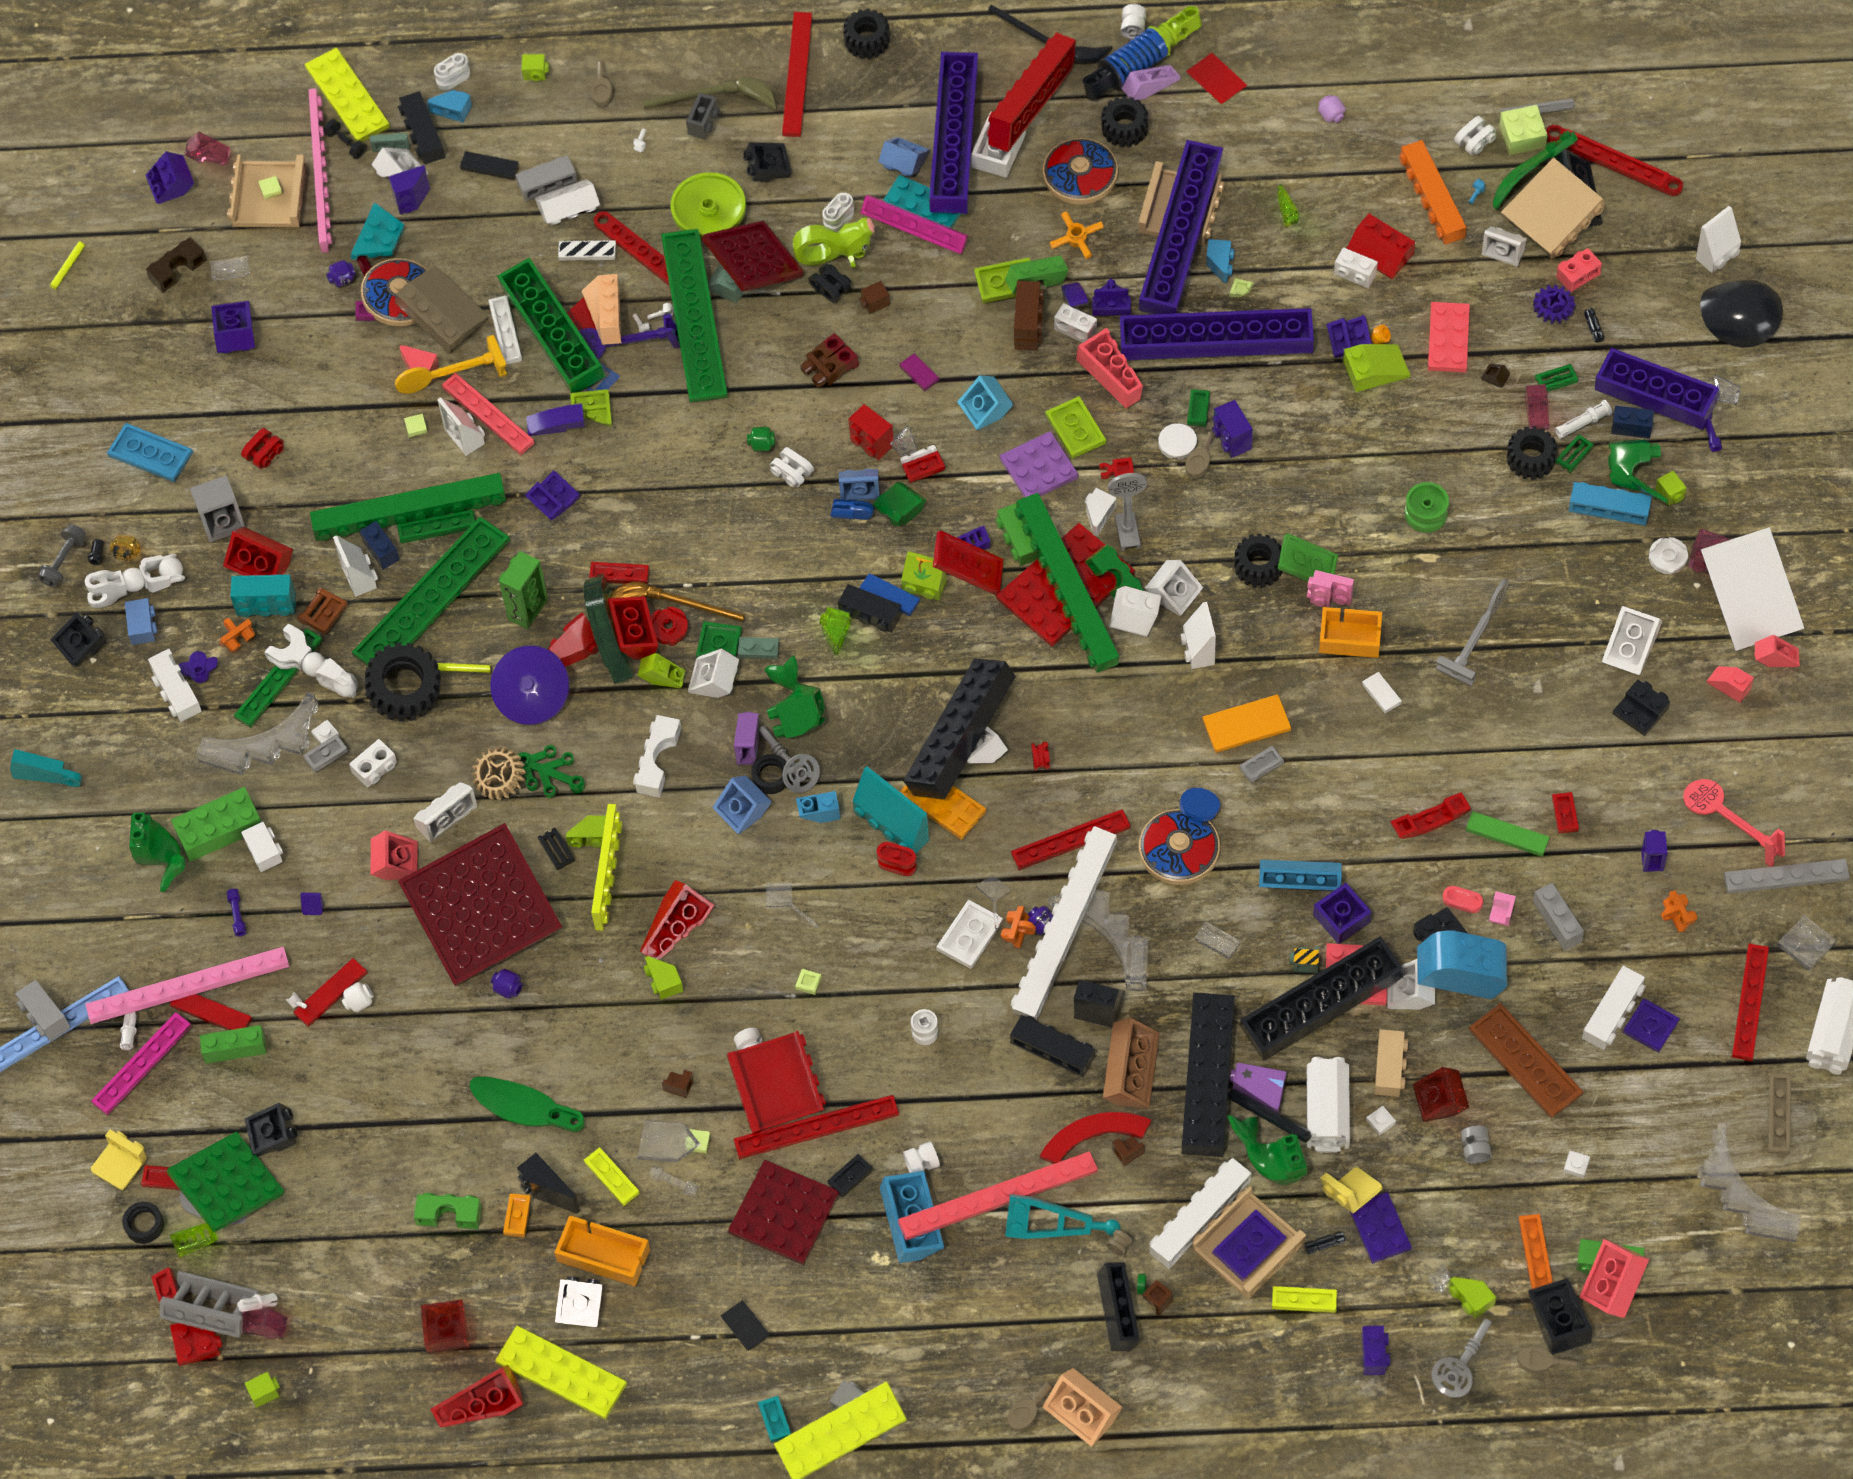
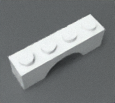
(664, 734)

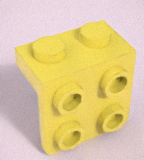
(119, 1160)
(1352, 1189)

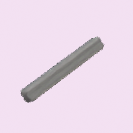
(1549, 106)

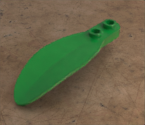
(1551, 150)
(523, 1104)

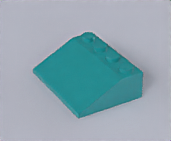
(890, 811)

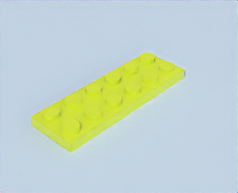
(347, 95)
(606, 864)
(561, 1372)
(840, 1431)

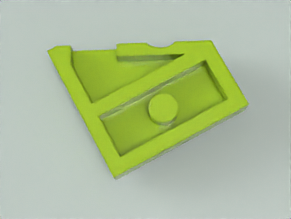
(595, 405)

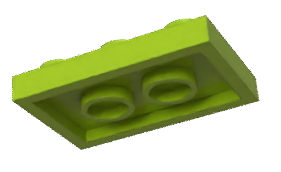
(992, 281)
(1075, 427)

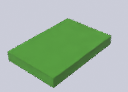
(1303, 558)

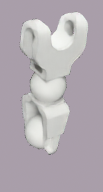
(115, 584)
(300, 656)

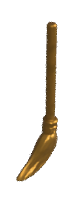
(639, 589)

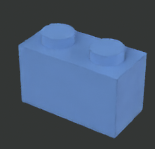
(140, 621)

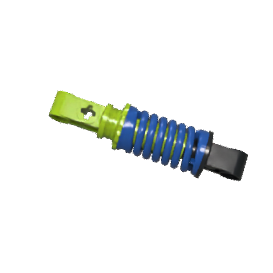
(1141, 52)

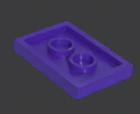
(1380, 1229)
(1249, 1245)

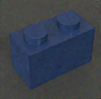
(1632, 422)
(379, 545)

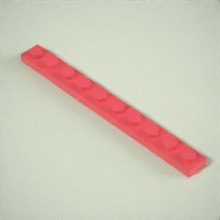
(997, 1195)

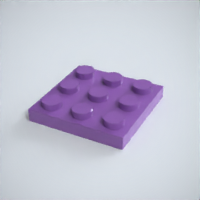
(1039, 466)

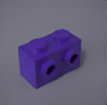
(1373, 1350)

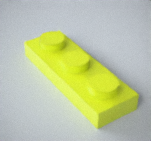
(611, 1176)
(1304, 1299)

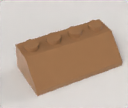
(1131, 1064)

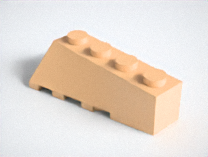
(603, 302)

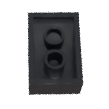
(545, 1184)
(1560, 1316)

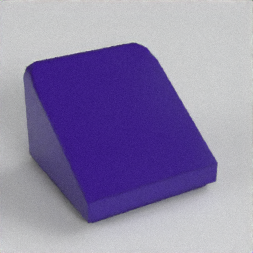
(311, 903)

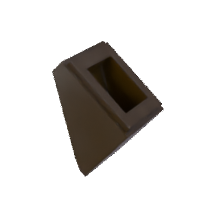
(1496, 375)

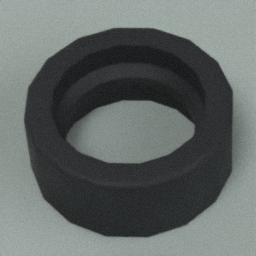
(764, 761)
(153, 1233)

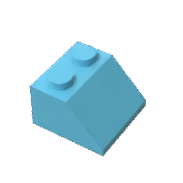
(985, 402)

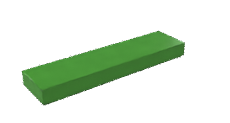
(1507, 834)

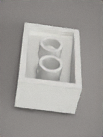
(1718, 241)
(461, 427)
(355, 566)
(1199, 638)
(1632, 640)

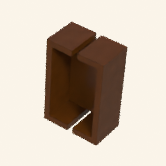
(1028, 315)

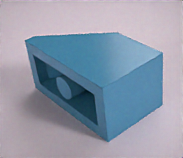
(451, 105)

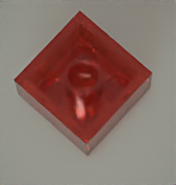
(445, 1326)

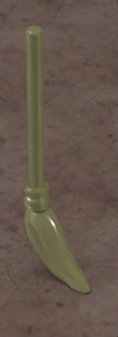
(745, 85)

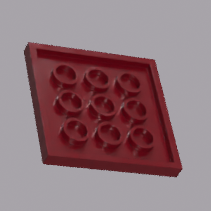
(752, 255)
(783, 1212)

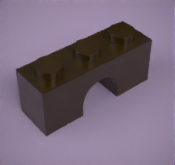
(187, 254)

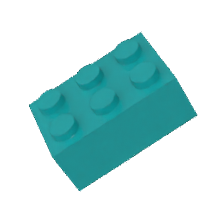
(263, 595)

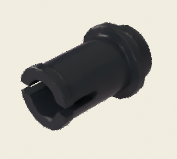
(95, 556)

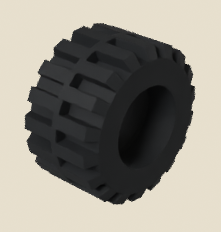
(866, 22)
(1124, 110)
(1535, 440)
(1258, 547)

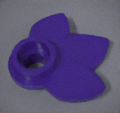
(198, 666)

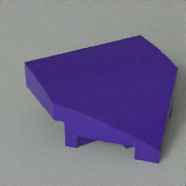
(1111, 300)

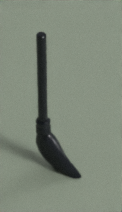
(1082, 53)

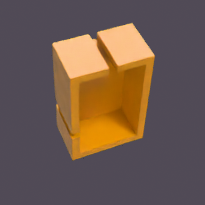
(1354, 637)

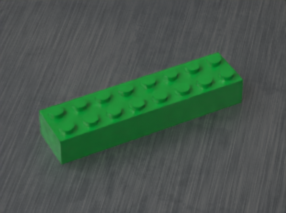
(551, 326)

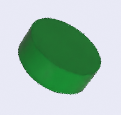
(1141, 1284)

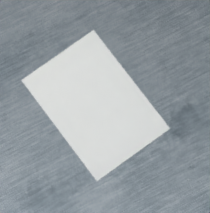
(1752, 588)

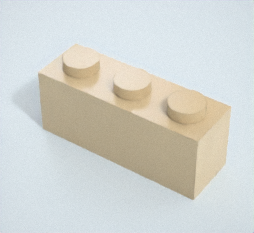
(1390, 1063)

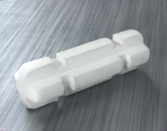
(918, 454)

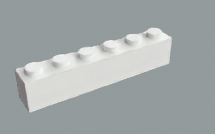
(1203, 1208)

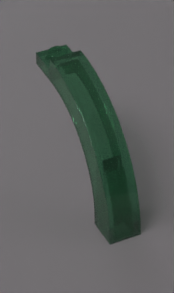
(596, 595)

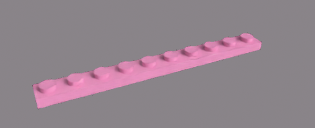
(320, 175)
(187, 985)

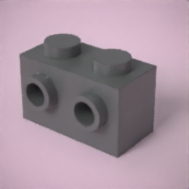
(702, 116)

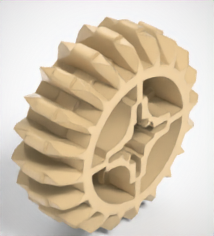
(512, 764)

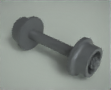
(49, 574)

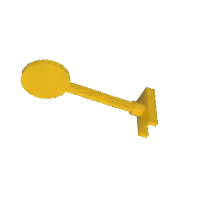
(419, 377)

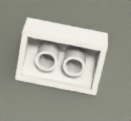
(567, 201)
(445, 811)

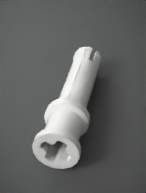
(1591, 415)

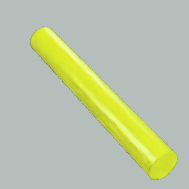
(67, 265)
(464, 667)

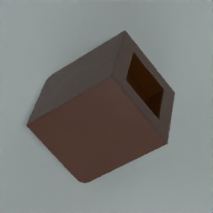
(678, 1084)
(1127, 1150)
(1158, 1296)

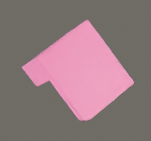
(1502, 908)

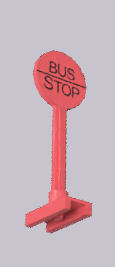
(1707, 797)

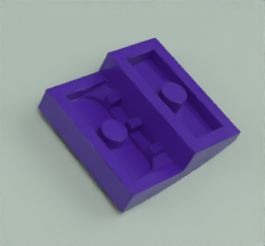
(1348, 333)
(553, 495)

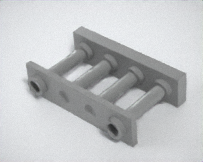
(201, 1316)

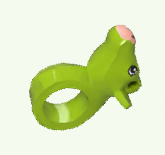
(849, 241)

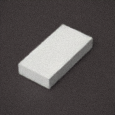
(1381, 692)

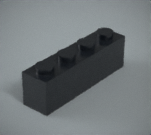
(421, 127)
(1052, 1045)
(1118, 1307)

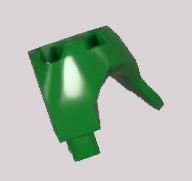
(1625, 458)
(801, 709)
(155, 846)
(1277, 1161)

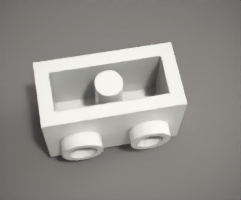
(1355, 267)
(262, 847)

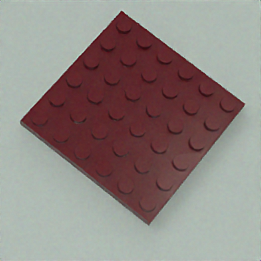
(480, 904)

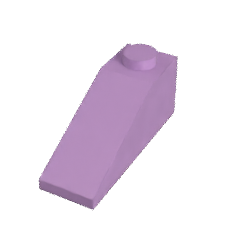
(1147, 82)

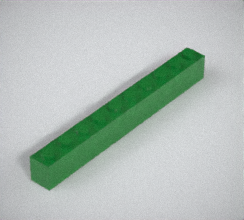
(408, 506)
(1067, 583)

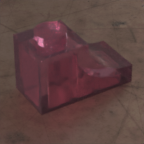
(204, 148)
(1537, 406)
(264, 1323)

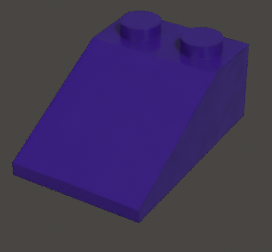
(233, 327)

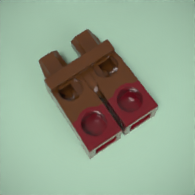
(829, 361)

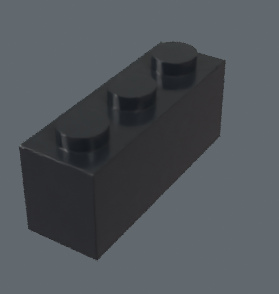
(870, 608)

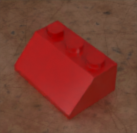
(1382, 244)
(256, 554)
(633, 626)

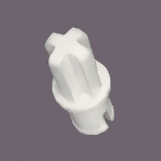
(128, 1031)
(257, 1302)

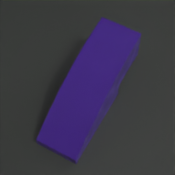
(556, 420)

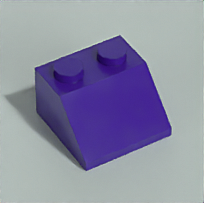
(409, 188)

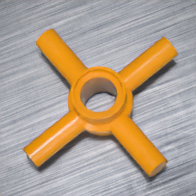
(1076, 229)

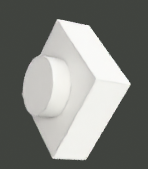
(324, 732)
(1381, 1120)
(1576, 1164)

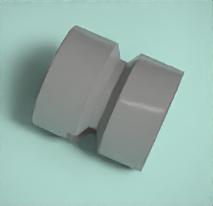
(1476, 1144)

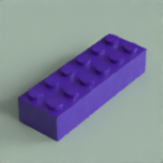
(1656, 388)

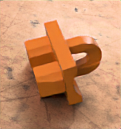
(229, 640)
(1674, 904)
(1019, 928)

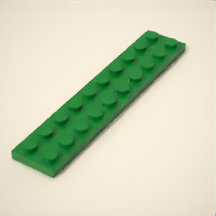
(694, 315)
(435, 589)

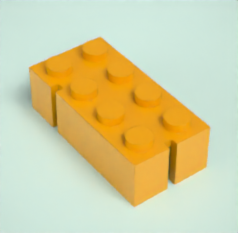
(602, 1252)

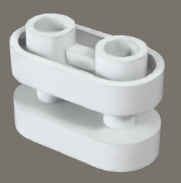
(452, 71)
(1475, 135)
(838, 211)
(791, 467)

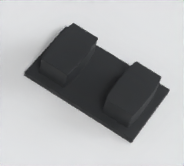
(745, 1325)

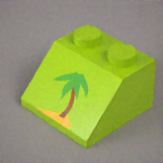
(921, 577)

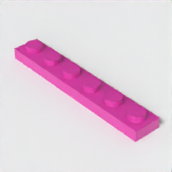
(914, 224)
(141, 1063)

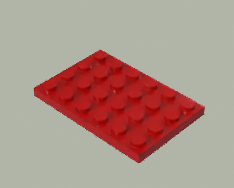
(1034, 599)

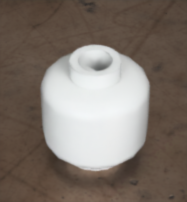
(357, 997)

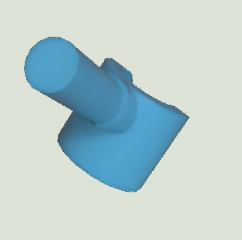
(1479, 185)

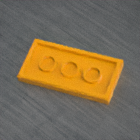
(1246, 723)

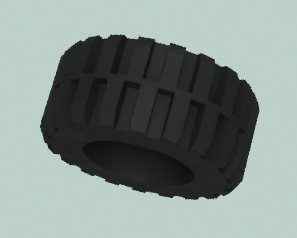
(402, 658)

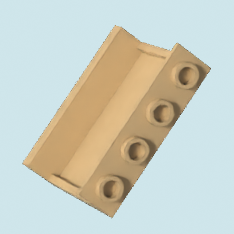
(1158, 197)
(247, 200)
(1554, 208)
(1232, 1217)

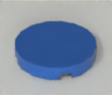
(1199, 804)

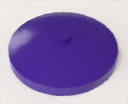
(530, 685)

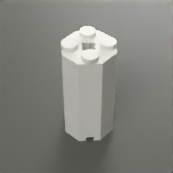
(1833, 1029)
(1328, 1104)

